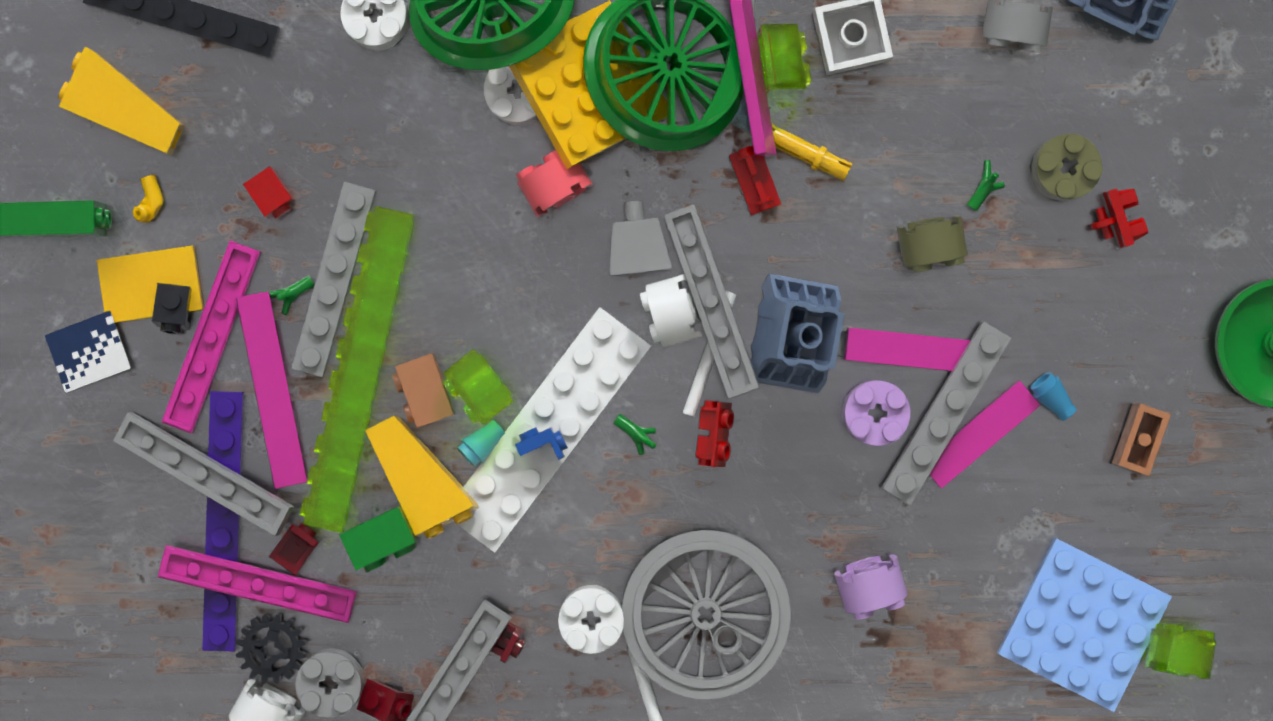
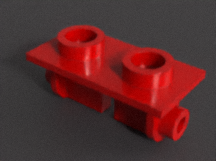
(754, 180)
(715, 448)

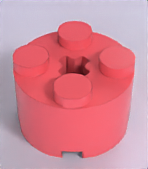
(552, 183)

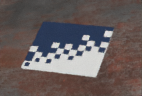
(87, 351)

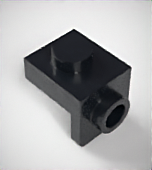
(171, 308)

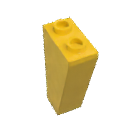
(115, 102)
(419, 480)

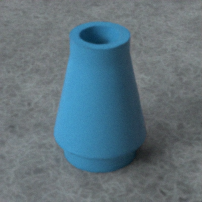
(1052, 394)

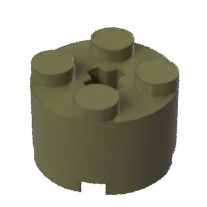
(1085, 167)
(932, 242)

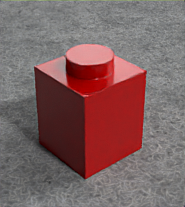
(269, 193)

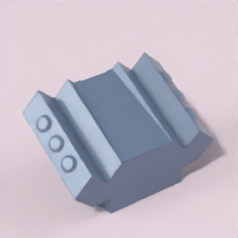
(1133, 16)
(797, 333)

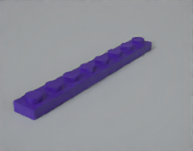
(222, 524)

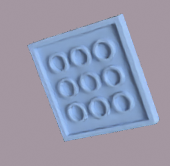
(1084, 624)

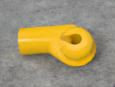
(151, 202)

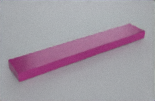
(753, 77)
(211, 337)
(271, 389)
(257, 584)

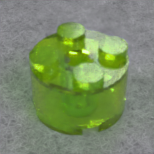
(1181, 652)

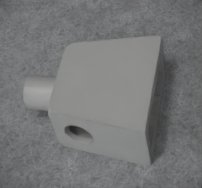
(637, 243)

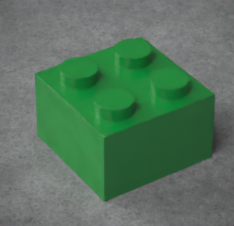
(377, 538)

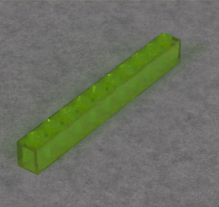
(359, 369)

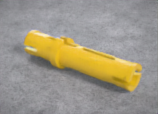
(811, 154)

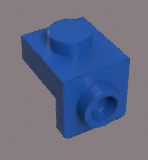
(533, 439)

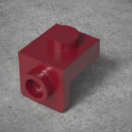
(294, 548)
(509, 643)
(385, 702)

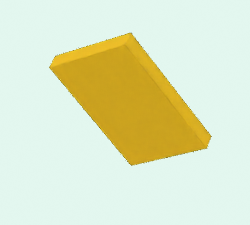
(131, 281)

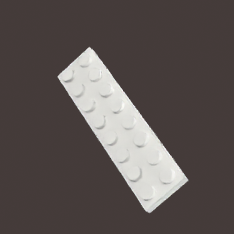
(567, 402)

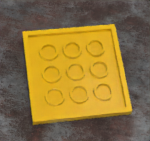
(559, 94)

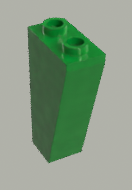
(54, 219)

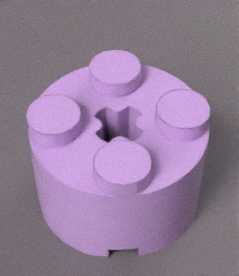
(890, 400)
(871, 586)

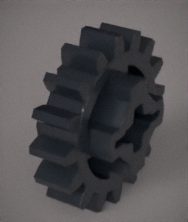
(268, 662)

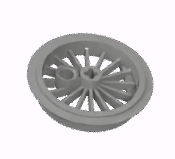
(662, 563)

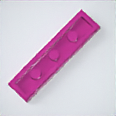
(903, 349)
(983, 432)

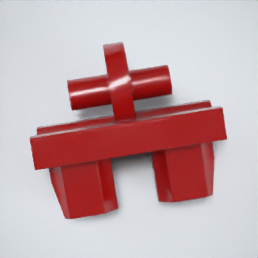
(1125, 231)

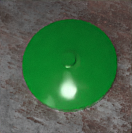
(1246, 343)

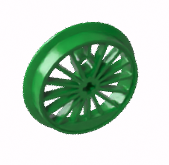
(503, 46)
(618, 111)

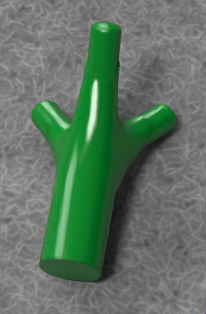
(986, 187)
(291, 292)
(636, 433)

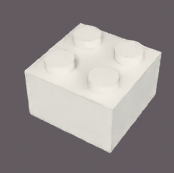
(852, 35)

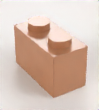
(424, 390)
(1141, 439)

